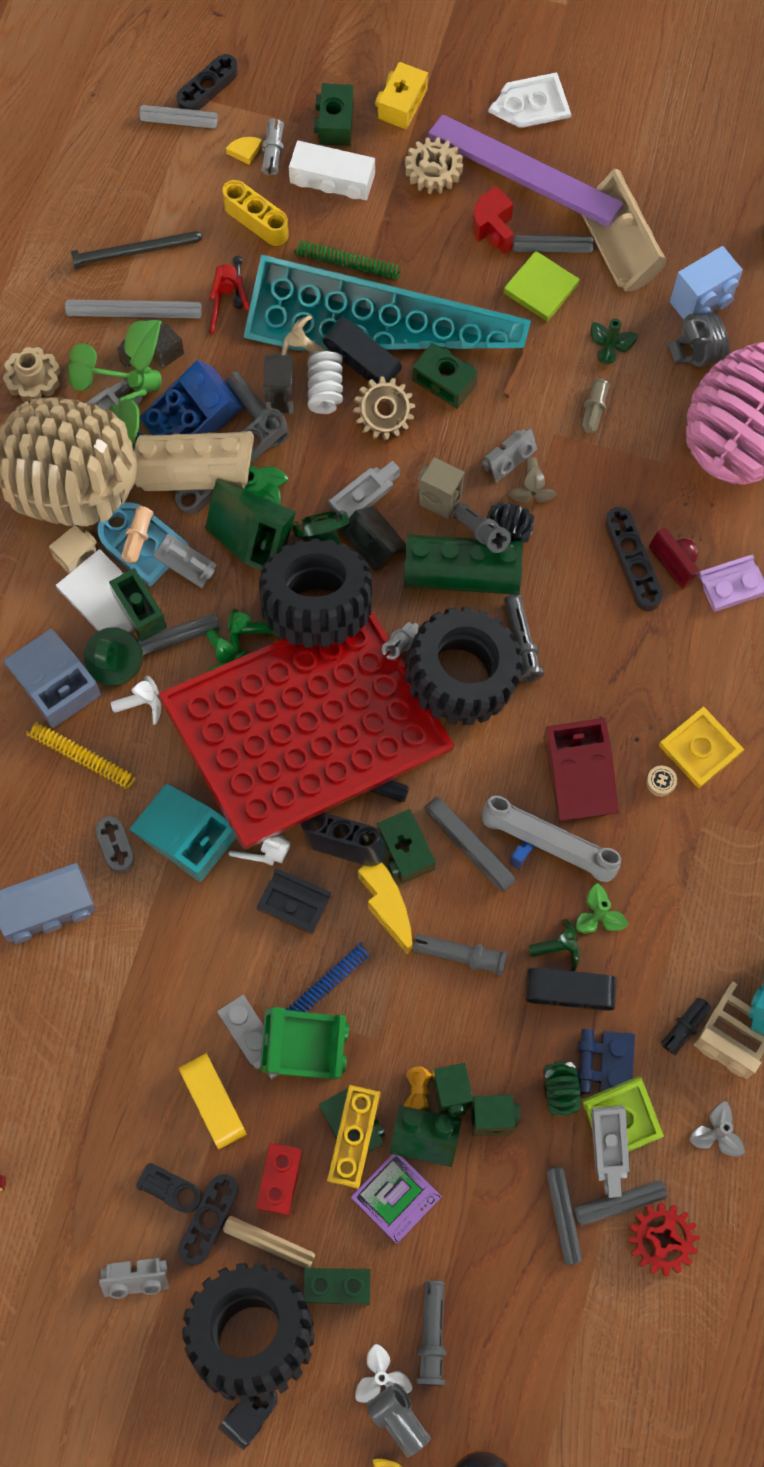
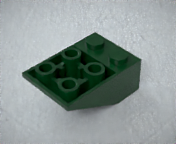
(248, 523)

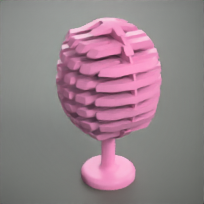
(728, 418)

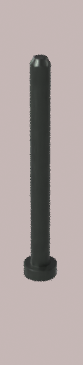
(134, 248)

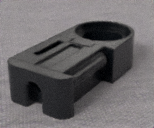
(167, 1185)

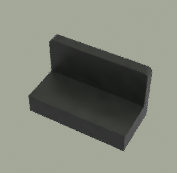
(373, 537)

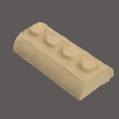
(629, 242)
(192, 460)

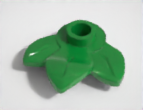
(266, 482)

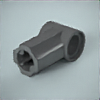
(393, 1411)

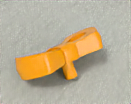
(418, 1078)

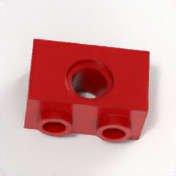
(279, 1179)

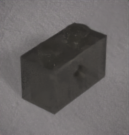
(279, 382)

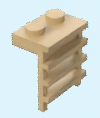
(725, 1049)

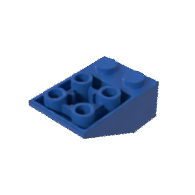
(192, 404)

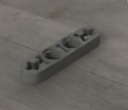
(469, 844)

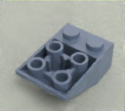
(53, 678)

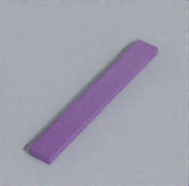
(527, 171)

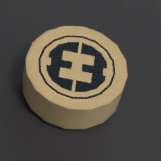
(661, 781)

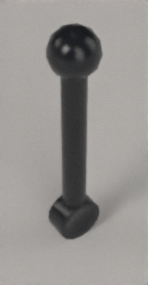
(237, 261)

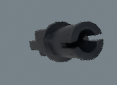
(686, 1026)

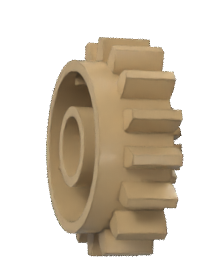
(391, 395)

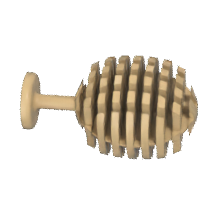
(65, 461)

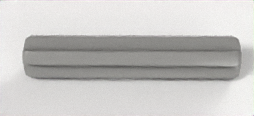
(178, 116)

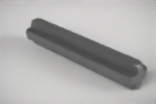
(543, 243)
(179, 633)
(613, 1206)
(564, 1216)

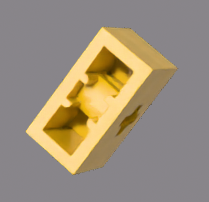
(402, 95)

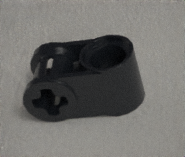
(246, 1420)

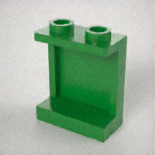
(303, 1044)

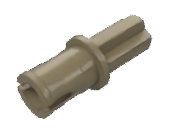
(595, 405)

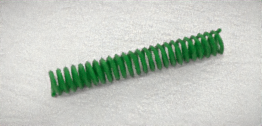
(359, 267)

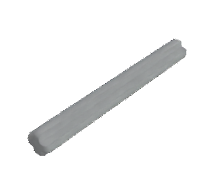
(130, 308)

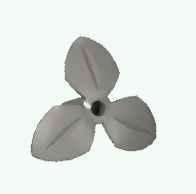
(722, 1122)

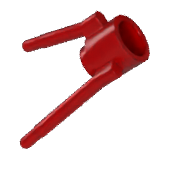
(224, 283)

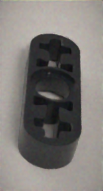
(210, 73)
(191, 1238)

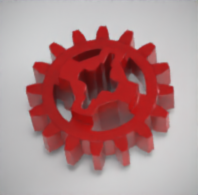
(667, 1225)

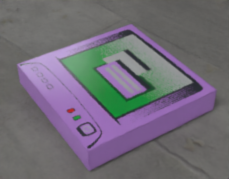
(396, 1197)

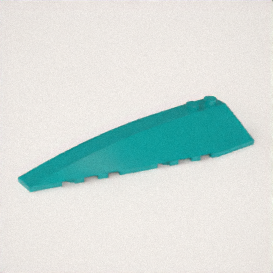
(383, 312)

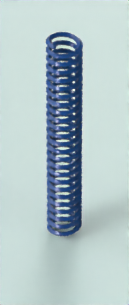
(312, 990)

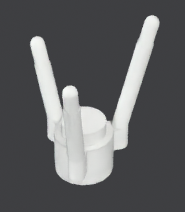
(274, 849)

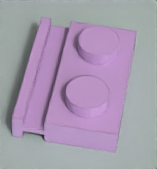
(732, 583)

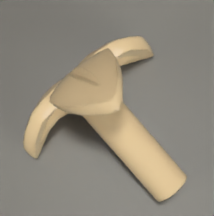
(298, 338)

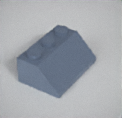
(45, 903)

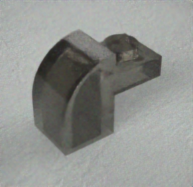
(168, 347)

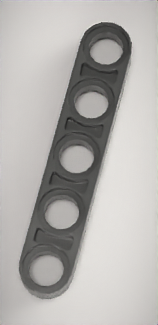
(266, 437)

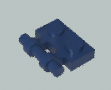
(616, 1059)

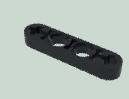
(630, 559)

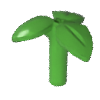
(599, 903)

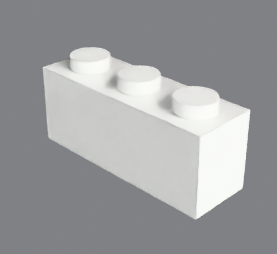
(332, 170)

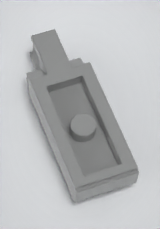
(365, 489)
(245, 1029)
(610, 1147)

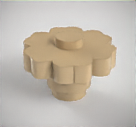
(31, 374)

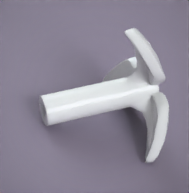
(144, 692)
(378, 1362)

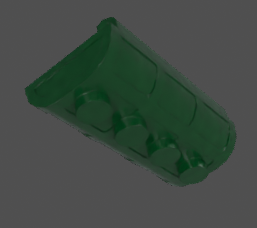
(462, 565)

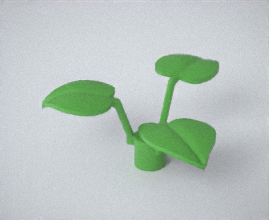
(140, 346)

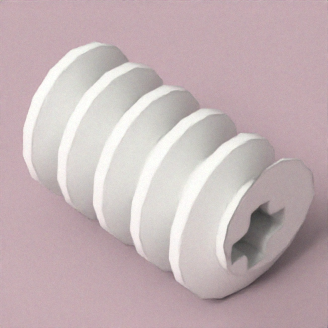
(324, 381)

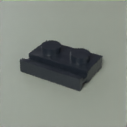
(294, 901)

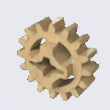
(433, 165)

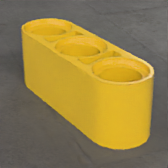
(244, 209)
(212, 1101)

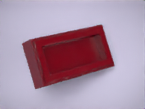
(676, 556)

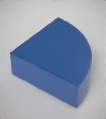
(521, 854)

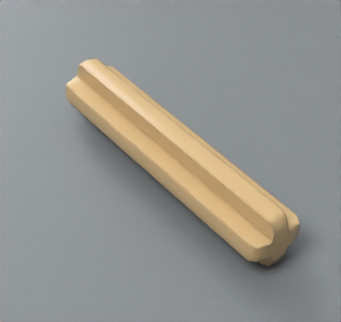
(268, 1242)

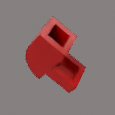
(489, 219)

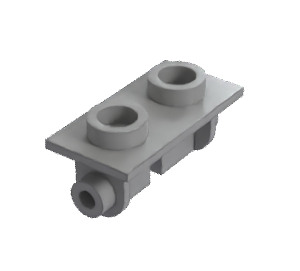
(517, 449)
(185, 560)
(119, 1281)

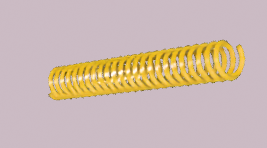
(81, 753)

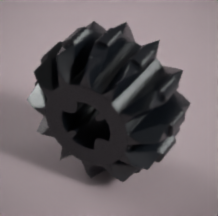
(514, 519)

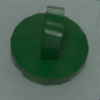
(321, 526)
(113, 656)

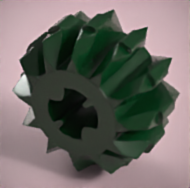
(561, 1088)

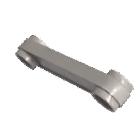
(600, 862)

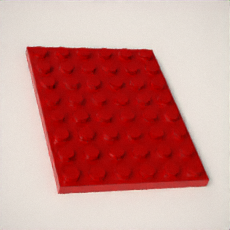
(302, 729)

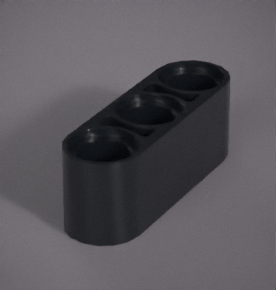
(361, 352)
(345, 839)
(571, 989)

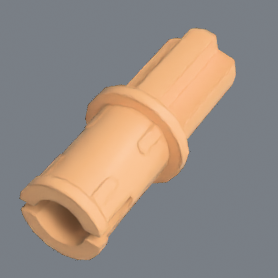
(136, 534)

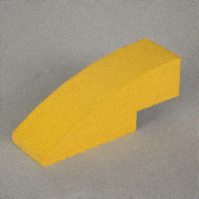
(387, 903)

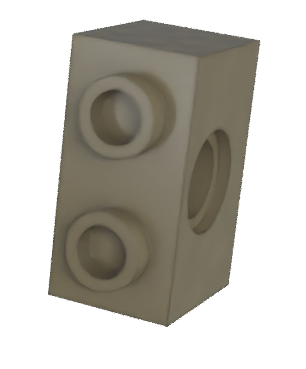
(440, 487)

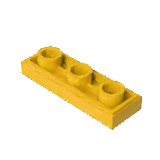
(350, 1156)

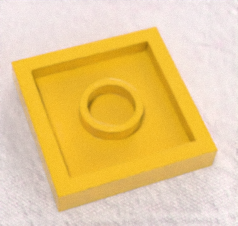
(701, 747)

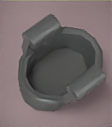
(705, 336)

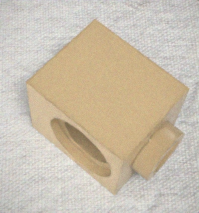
(73, 548)

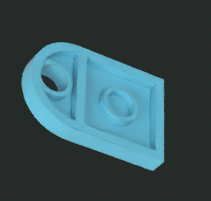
(114, 540)

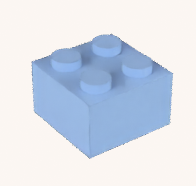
(706, 284)

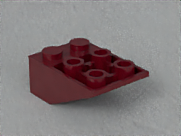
(581, 769)

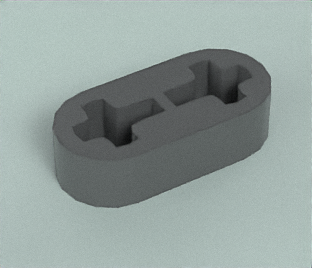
(108, 847)

